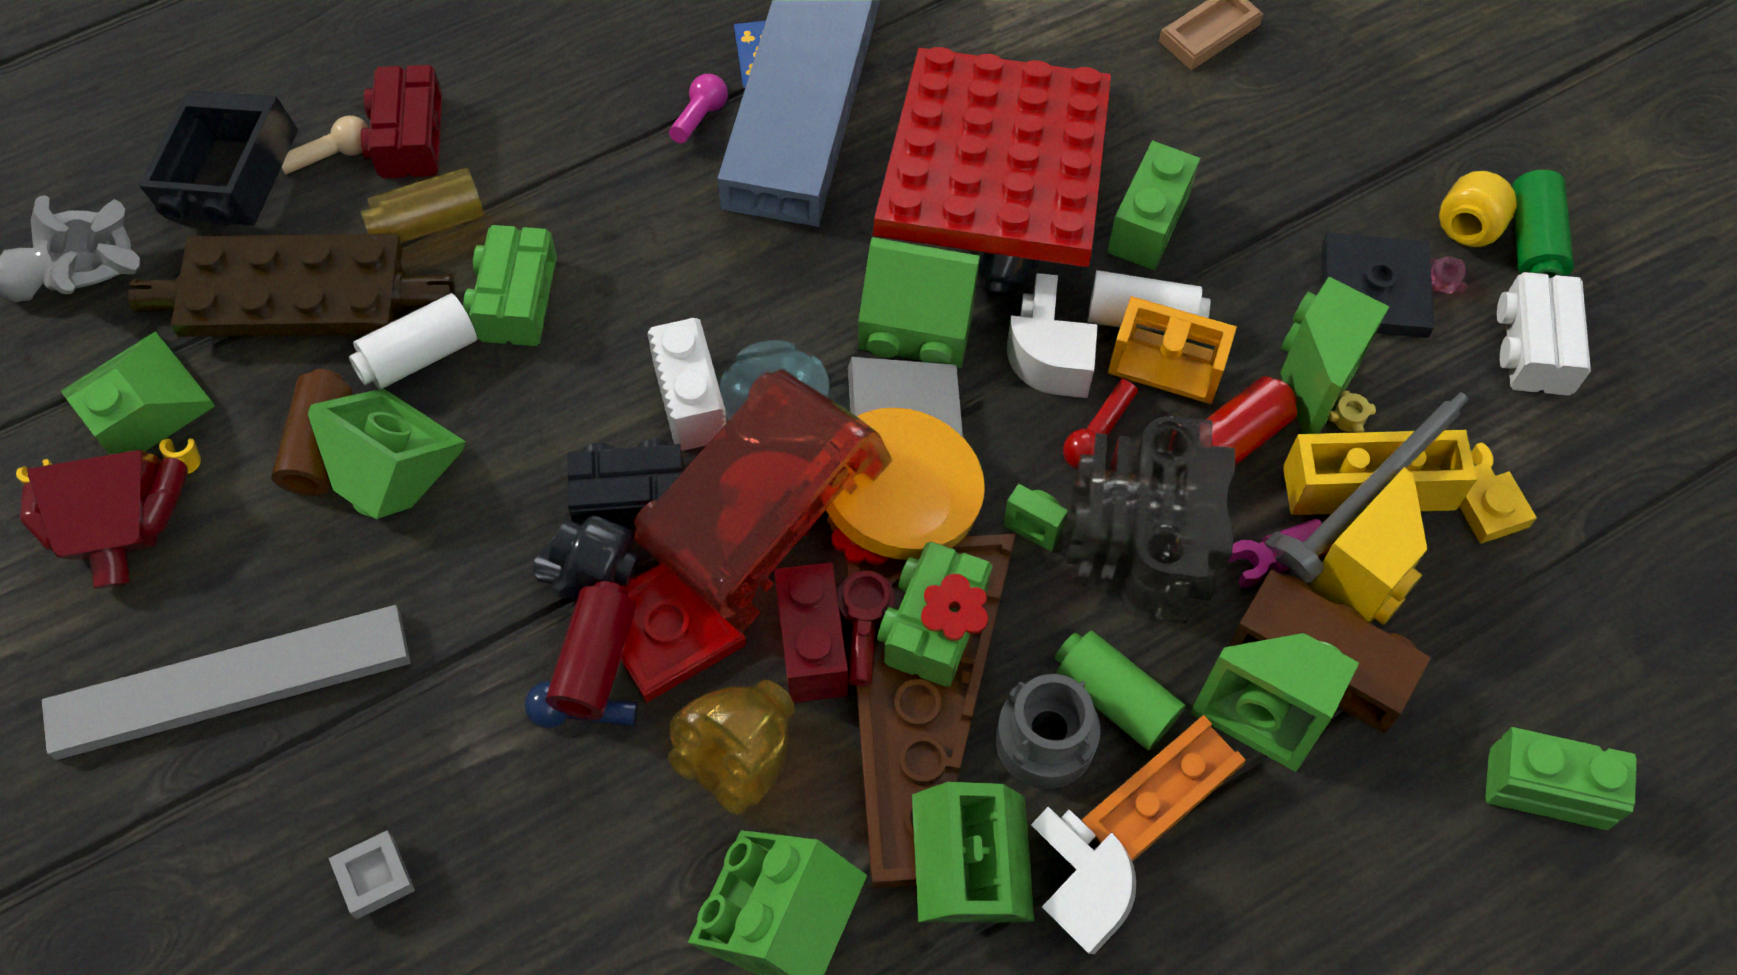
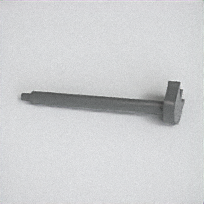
(1303, 556)

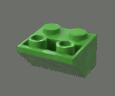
(972, 854)
(778, 905)

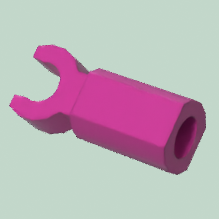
(1264, 558)

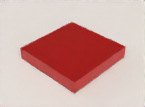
(672, 634)

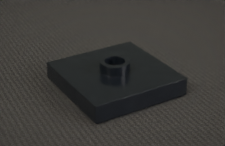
(1389, 272)

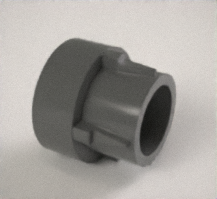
(1050, 701)

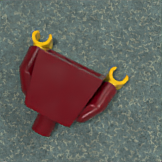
(105, 505)

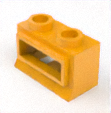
(1168, 359)

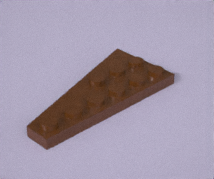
(916, 728)

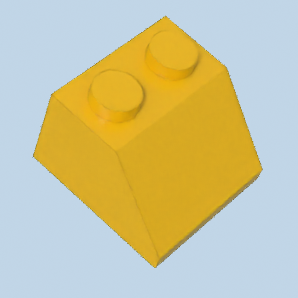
(1377, 554)

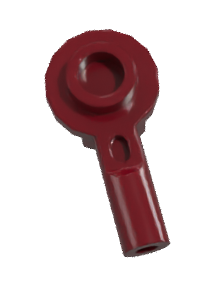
(863, 603)

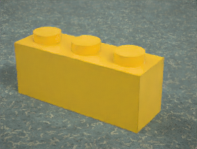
(1331, 466)

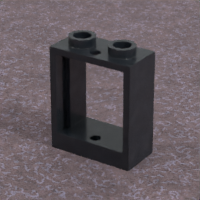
(195, 126)

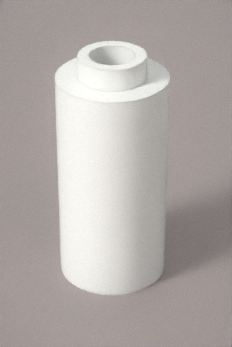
(1113, 291)
(412, 342)

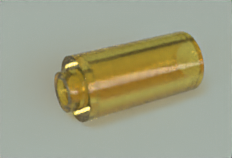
(424, 206)

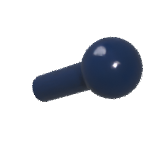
(546, 717)

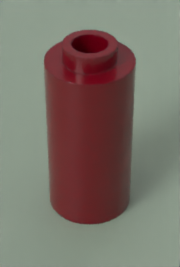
(591, 651)

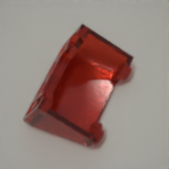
(757, 492)

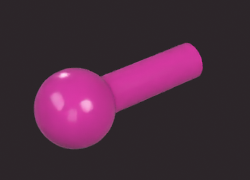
(706, 94)

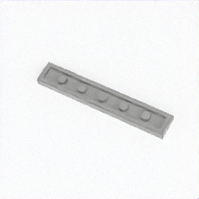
(224, 682)

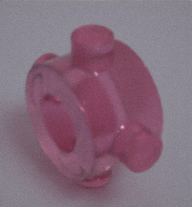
(1448, 275)

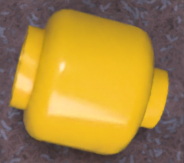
(1477, 209)

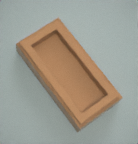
(1209, 30)

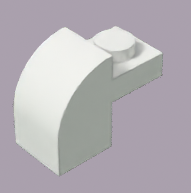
(1050, 352)
(1099, 891)

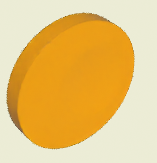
(921, 496)

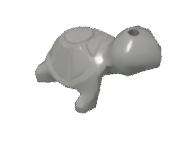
(68, 251)

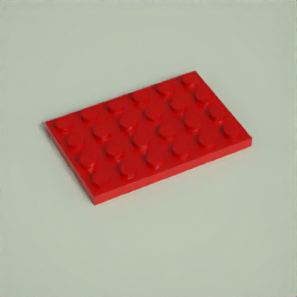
(997, 157)

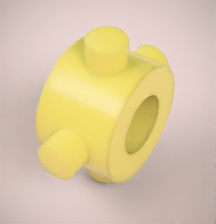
(1351, 412)

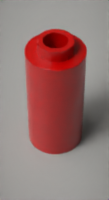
(1253, 416)

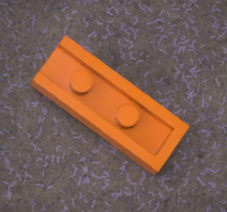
(1165, 789)

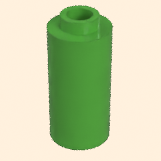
(1119, 688)

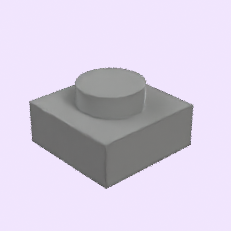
(371, 874)

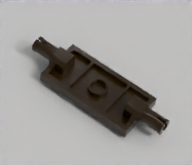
(288, 286)

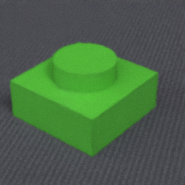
(1035, 516)

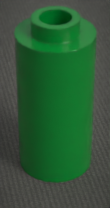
(1542, 224)

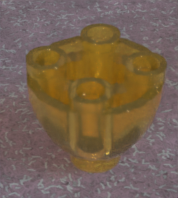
(733, 742)

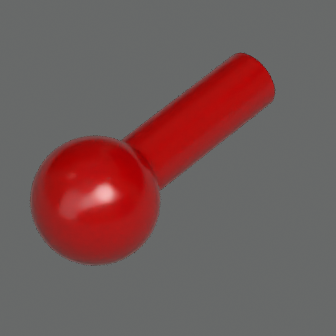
(1104, 421)

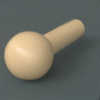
(344, 138)

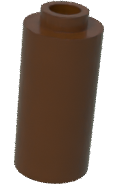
(299, 460)

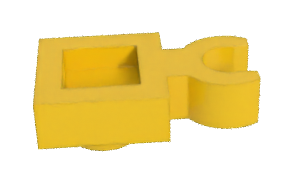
(1494, 502)

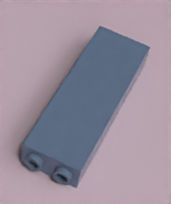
(796, 109)

